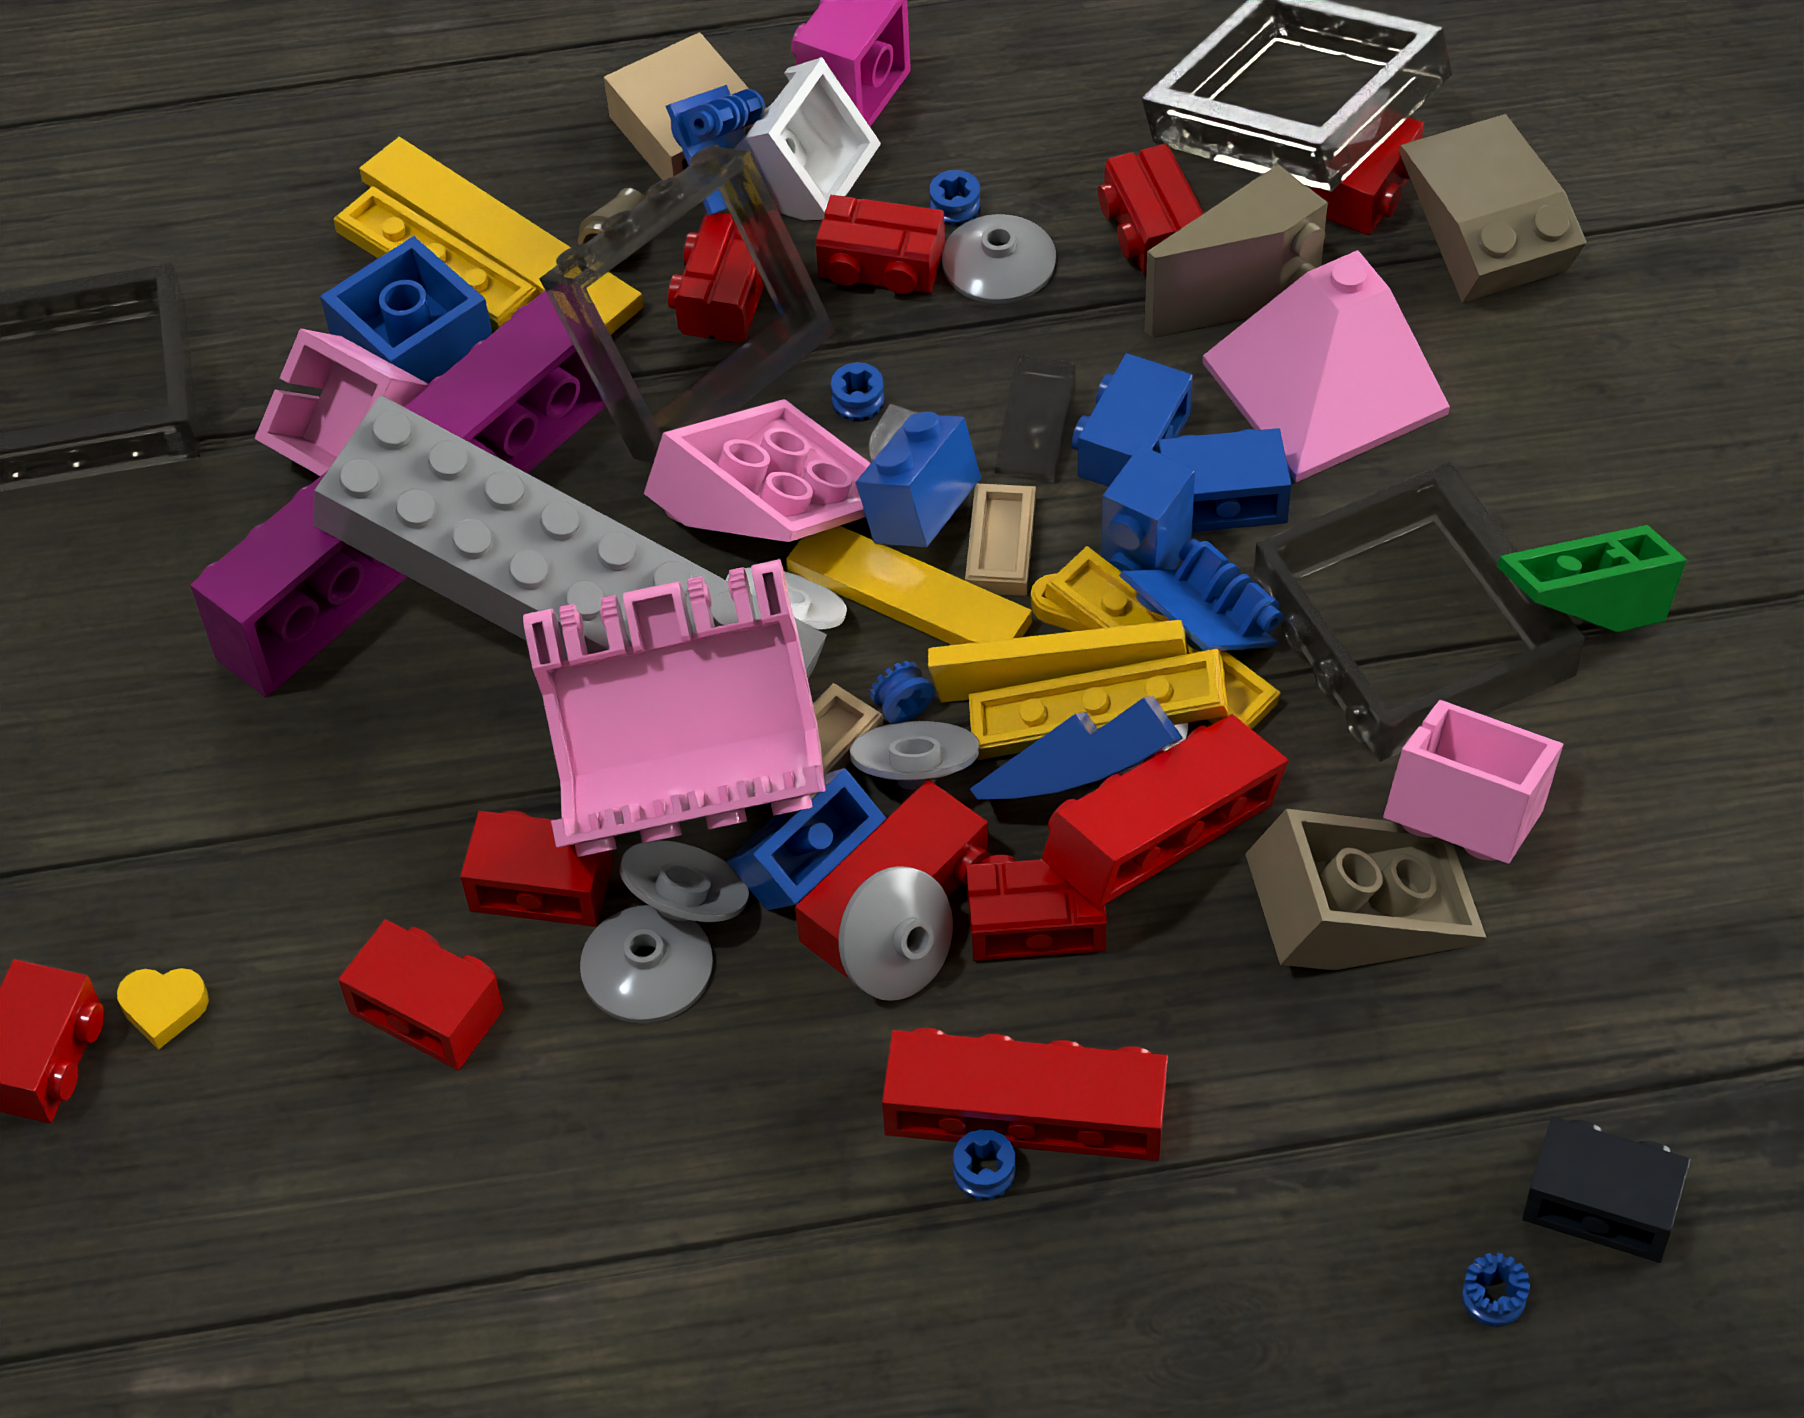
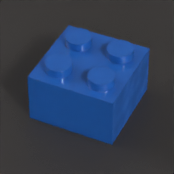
(409, 311)

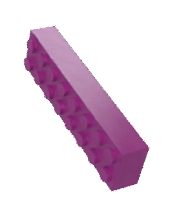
(299, 588)

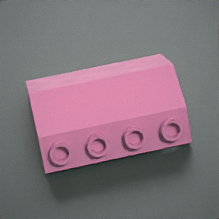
(680, 716)

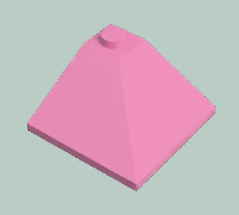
(1329, 367)
(757, 475)

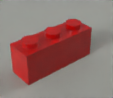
(924, 833)

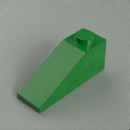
(1605, 579)

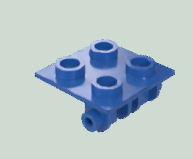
(714, 120)
(1211, 600)

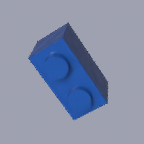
(1131, 410)
(1237, 477)
(918, 480)
(1147, 513)
(805, 845)

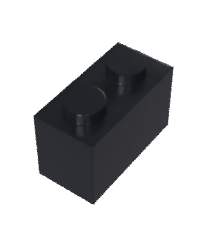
(1606, 1188)

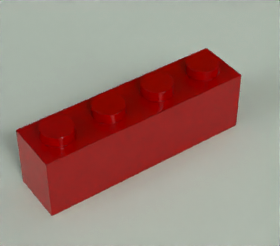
(1163, 809)
(1027, 1091)

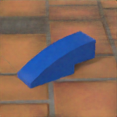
(1082, 753)

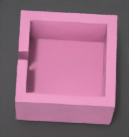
(352, 379)
(1472, 782)

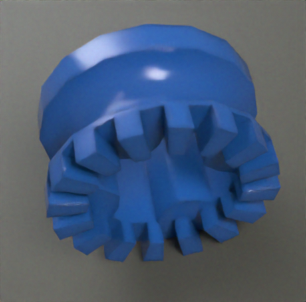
(959, 208)
(857, 404)
(902, 692)
(986, 1183)
(1506, 1308)

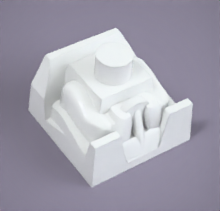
(810, 142)

